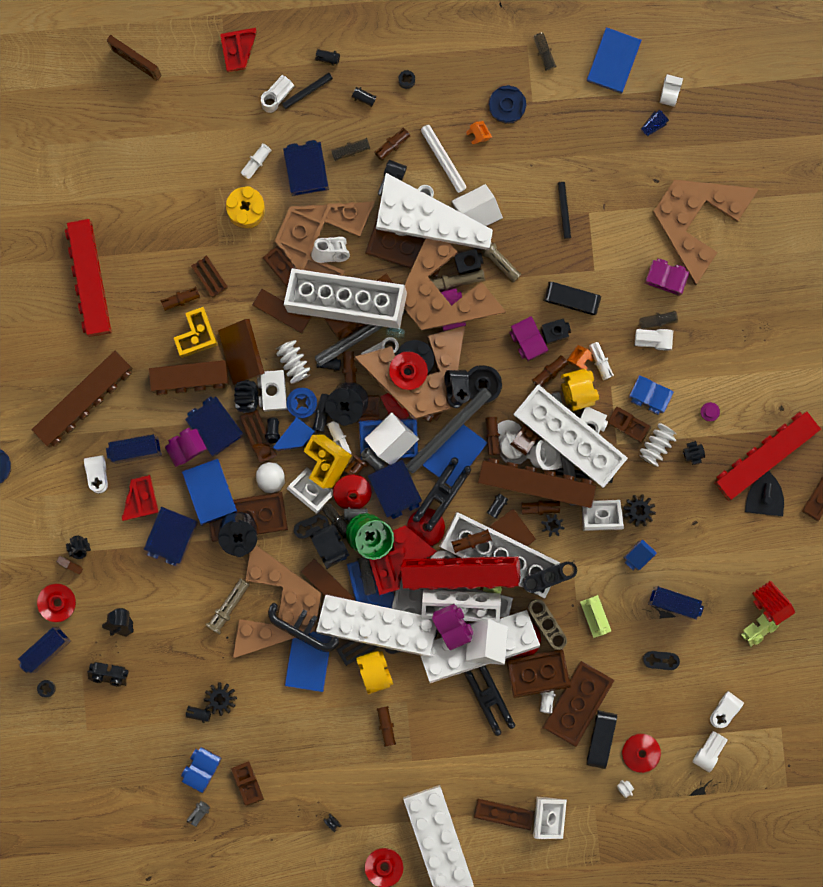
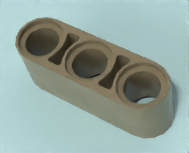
(551, 633)

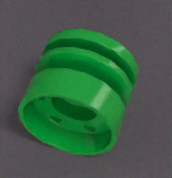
(379, 538)

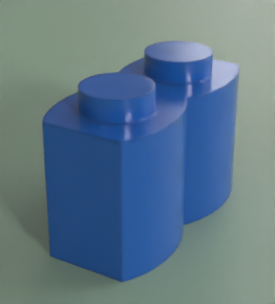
(651, 395)
(201, 769)

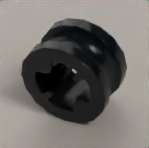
(406, 85)
(51, 685)
(332, 822)

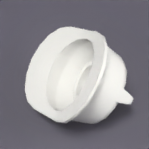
(508, 430)
(544, 456)

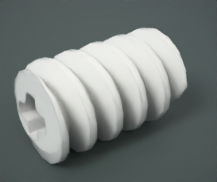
(293, 361)
(657, 444)

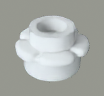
(625, 788)

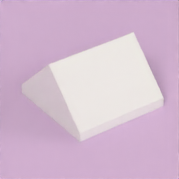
(479, 205)
(391, 439)
(309, 492)
(603, 516)
(487, 643)
(549, 818)

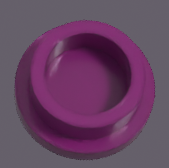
(710, 411)

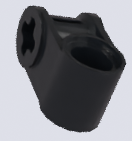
(457, 387)

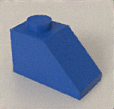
(295, 436)
(639, 555)

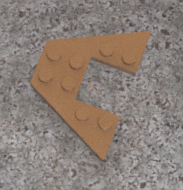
(682, 205)
(305, 223)
(428, 305)
(431, 395)
(296, 596)

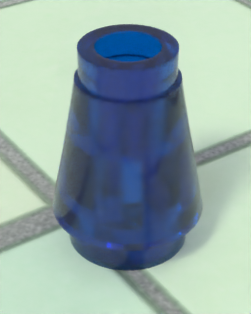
(654, 123)

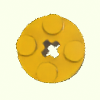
(248, 197)
(579, 389)
(373, 672)

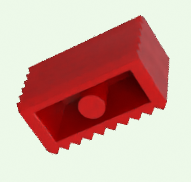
(773, 603)

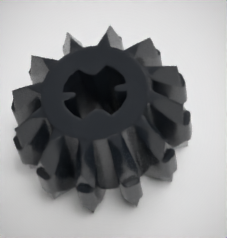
(246, 396)
(646, 510)
(216, 704)

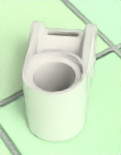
(330, 250)
(96, 470)
(728, 707)

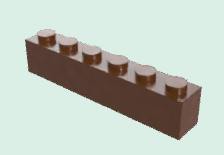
(82, 399)
(537, 483)

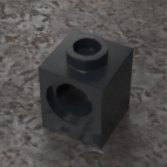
(460, 265)

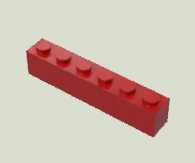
(89, 278)
(767, 456)
(460, 572)

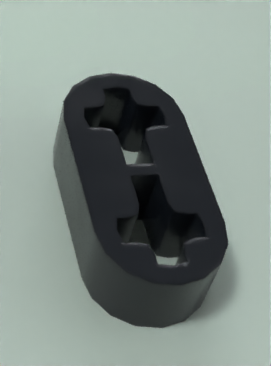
(308, 522)
(661, 655)

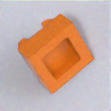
(480, 131)
(580, 356)

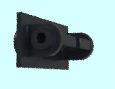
(116, 677)

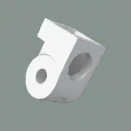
(670, 90)

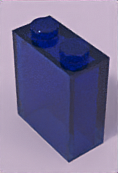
(306, 168)
(214, 425)
(134, 449)
(395, 489)
(170, 536)
(676, 603)
(43, 650)

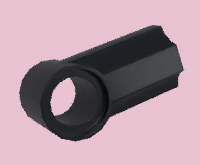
(394, 169)

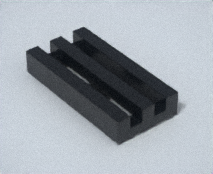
(343, 656)

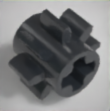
(694, 453)
(557, 522)
(78, 547)

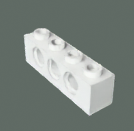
(475, 605)

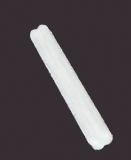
(443, 158)

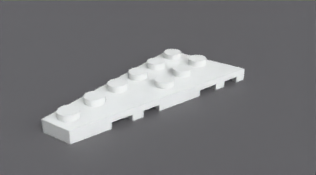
(419, 215)

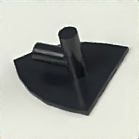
(765, 497)

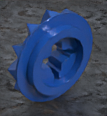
(292, 403)

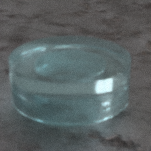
(397, 333)

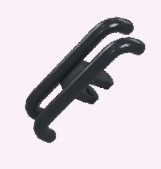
(442, 494)
(303, 636)
(489, 698)

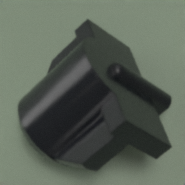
(119, 622)

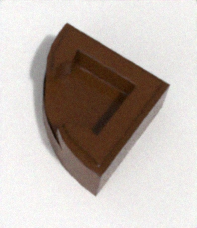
(264, 452)
(69, 565)

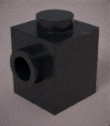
(555, 331)

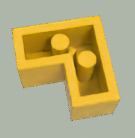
(199, 338)
(330, 460)

